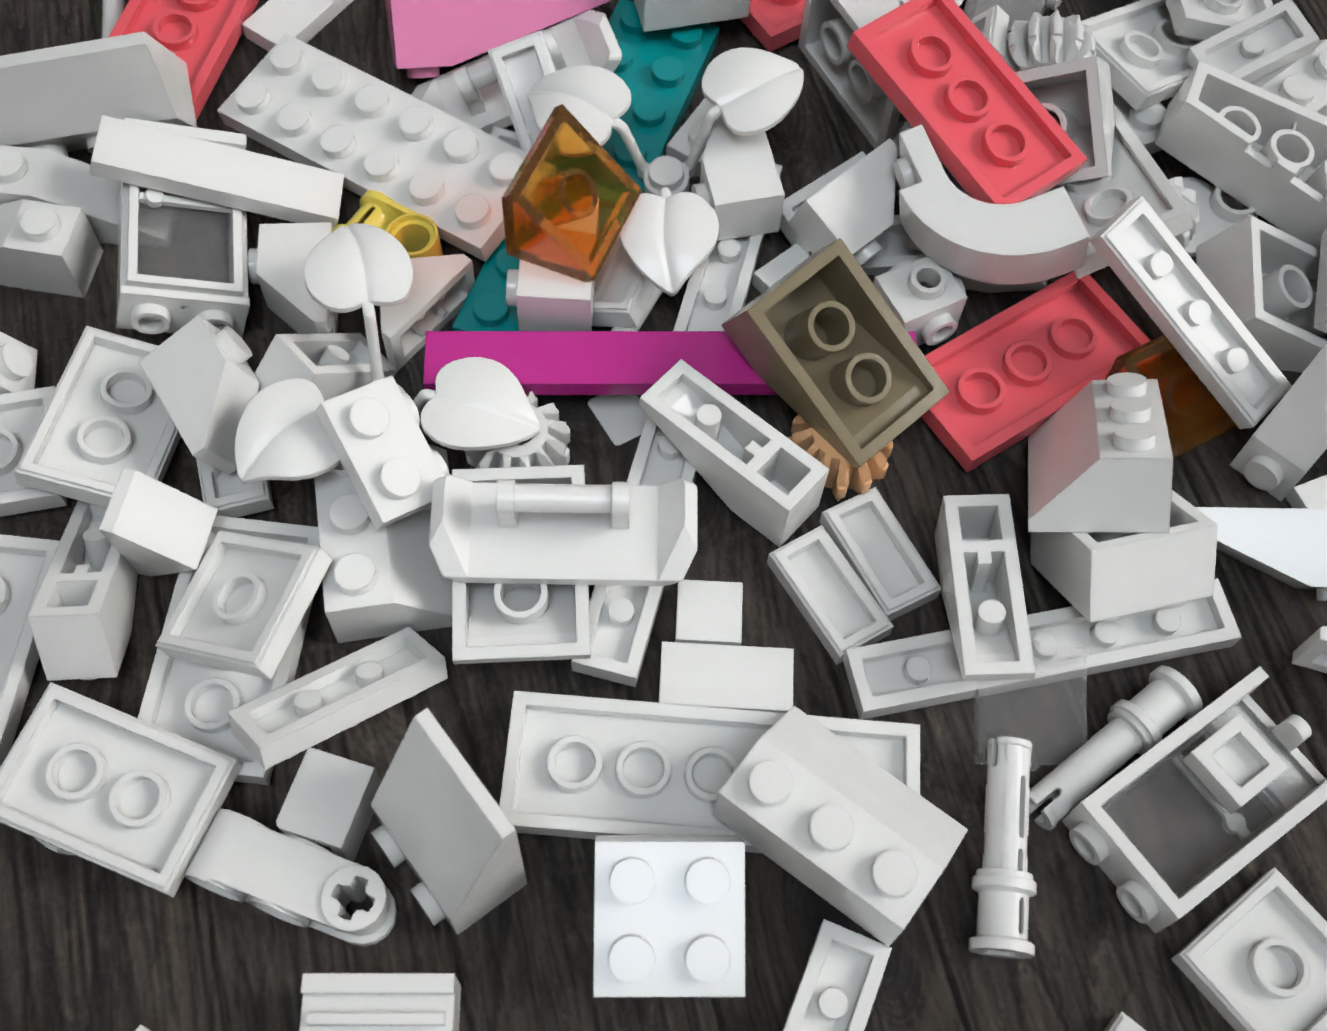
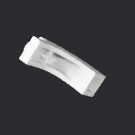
(983, 239)

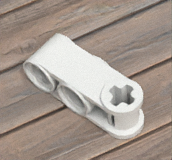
(291, 879)

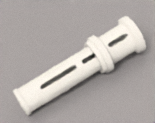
(1131, 729)
(1003, 880)

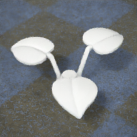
(669, 225)
(475, 398)

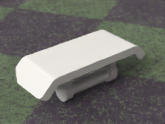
(474, 91)
(563, 532)

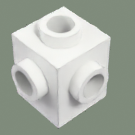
(924, 298)

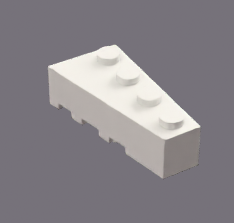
(1252, 148)

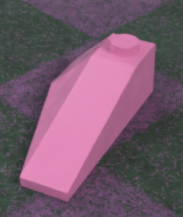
(452, 31)

